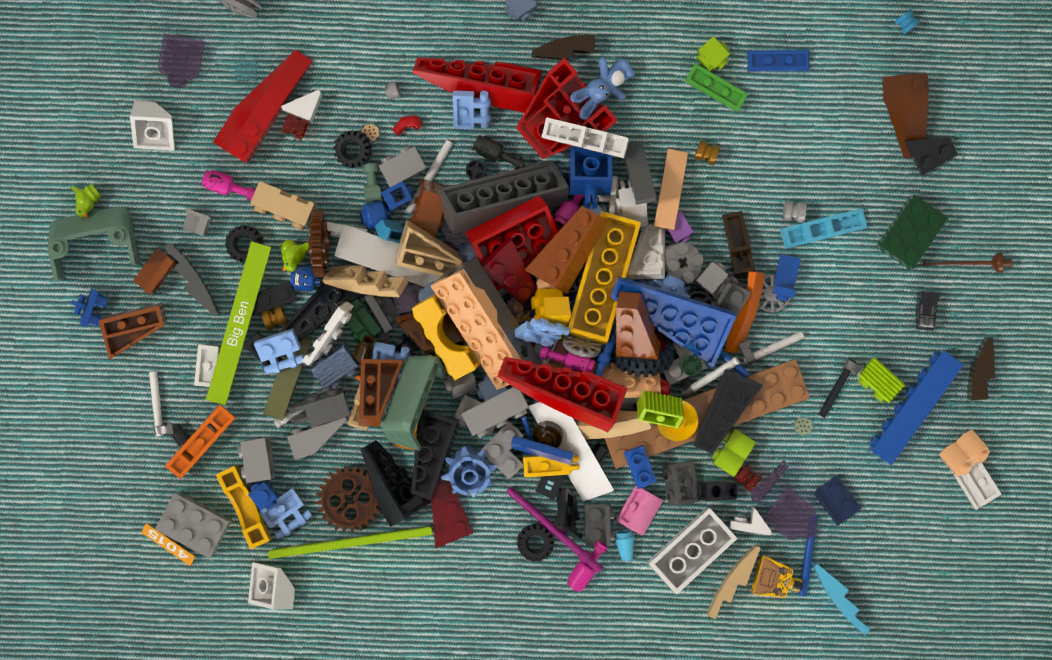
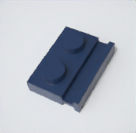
(836, 500)

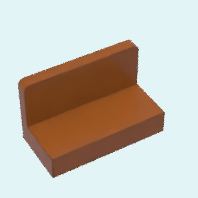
(154, 272)

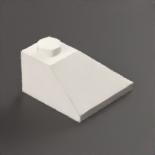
(151, 127)
(270, 587)

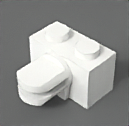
(627, 207)

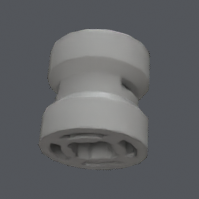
(795, 211)

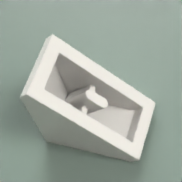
(305, 106)

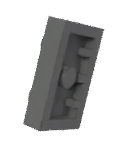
(732, 297)
(384, 311)
(680, 483)
(598, 524)

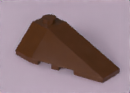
(907, 106)

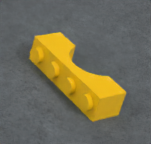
(458, 359)
(251, 521)

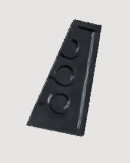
(318, 309)
(727, 405)

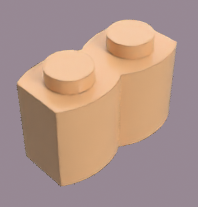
(965, 453)

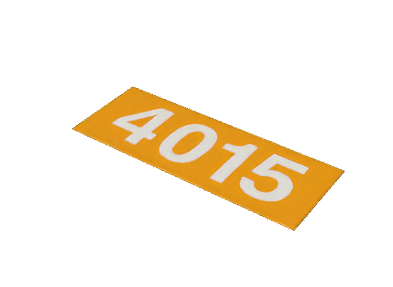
(168, 544)

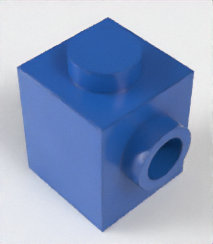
(264, 495)

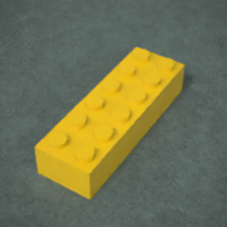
(609, 258)

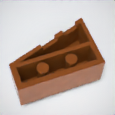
(428, 207)
(130, 326)

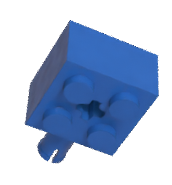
(589, 174)

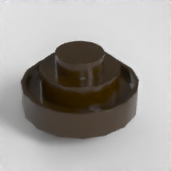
(548, 434)

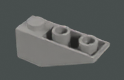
(310, 441)

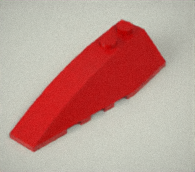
(507, 84)
(260, 109)
(567, 391)

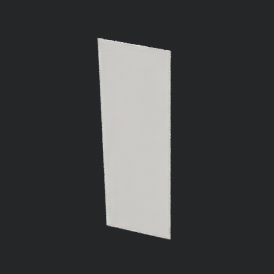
(376, 254)
(590, 478)

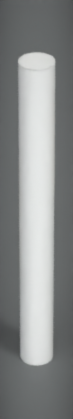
(432, 171)

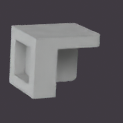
(197, 222)

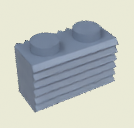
(335, 366)

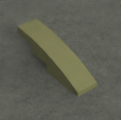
(285, 385)

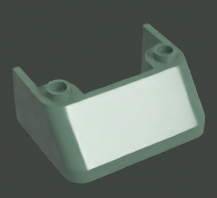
(115, 221)
(410, 399)

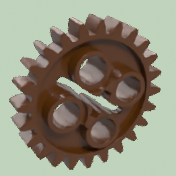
(319, 243)
(334, 487)

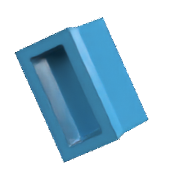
(389, 230)

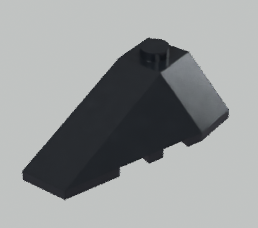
(390, 485)

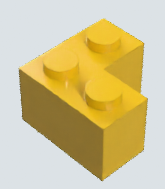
(551, 305)

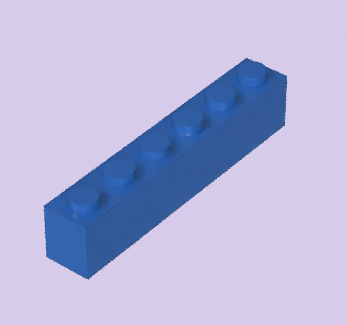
(915, 407)

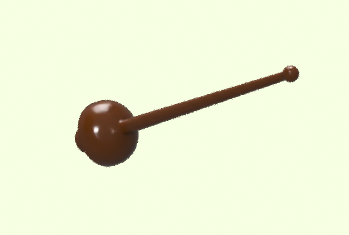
(997, 263)

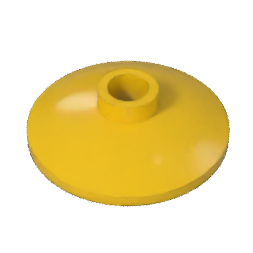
(686, 427)

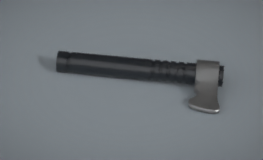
(849, 366)

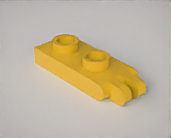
(539, 466)

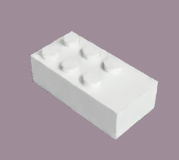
(691, 550)

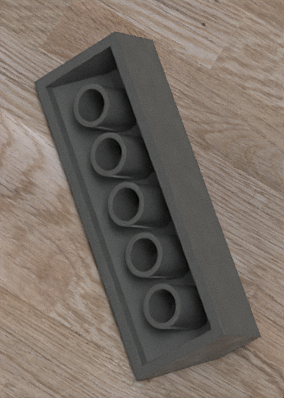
(487, 197)

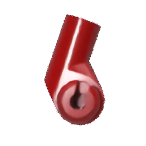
(407, 121)

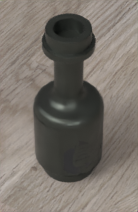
(494, 151)

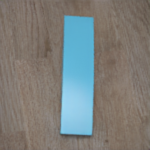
(823, 228)
(836, 592)

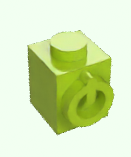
(713, 54)

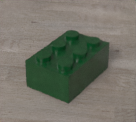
(911, 232)

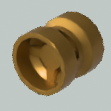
(706, 152)
(274, 318)

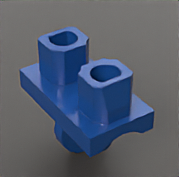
(87, 316)

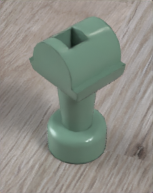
(371, 190)

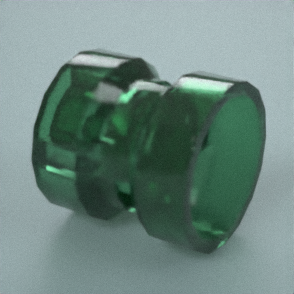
(691, 365)

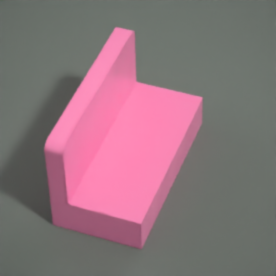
(639, 510)

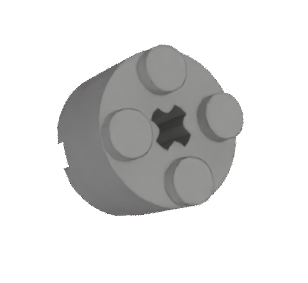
(683, 261)

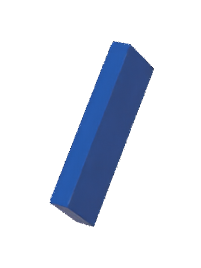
(777, 60)
(542, 450)

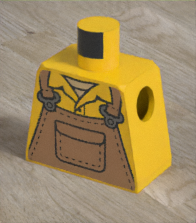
(774, 578)

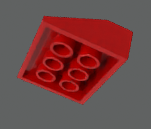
(527, 225)

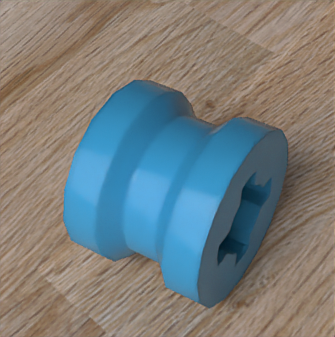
(907, 21)

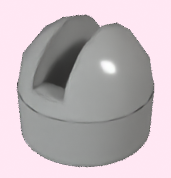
(393, 90)

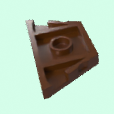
(416, 331)

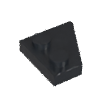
(930, 152)
(567, 513)

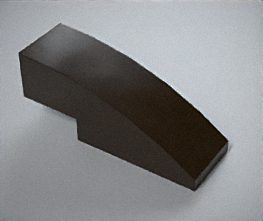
(565, 47)
(738, 244)
(981, 370)

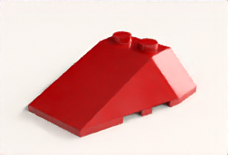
(554, 102)

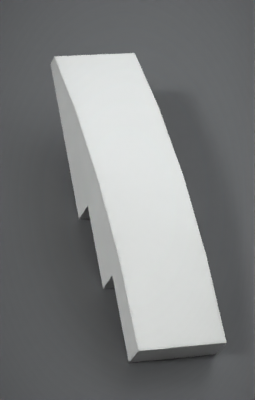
(585, 137)

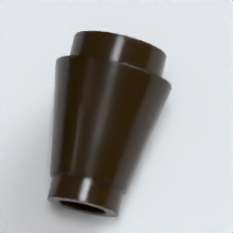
(364, 349)

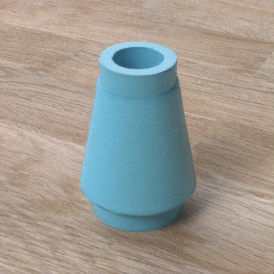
(625, 544)

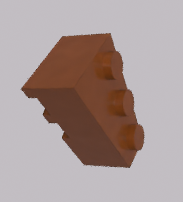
(633, 328)
(376, 388)

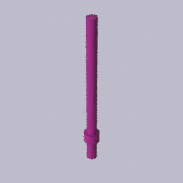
(584, 555)

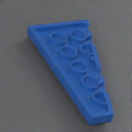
(682, 319)

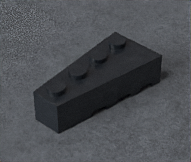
(436, 440)

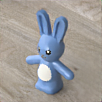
(600, 88)

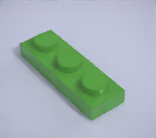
(716, 87)

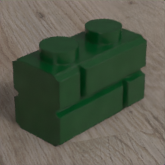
(362, 321)

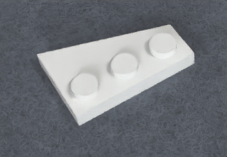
(649, 255)
(323, 344)

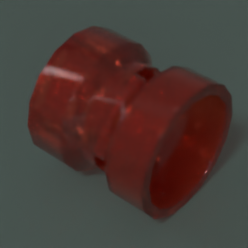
(295, 127)
(745, 473)

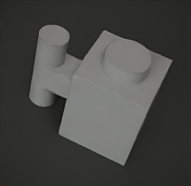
(460, 386)

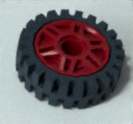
(648, 366)

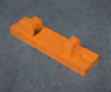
(200, 441)

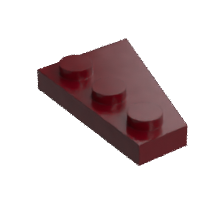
(509, 271)
(448, 516)

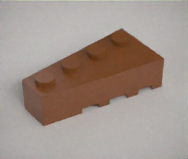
(568, 250)

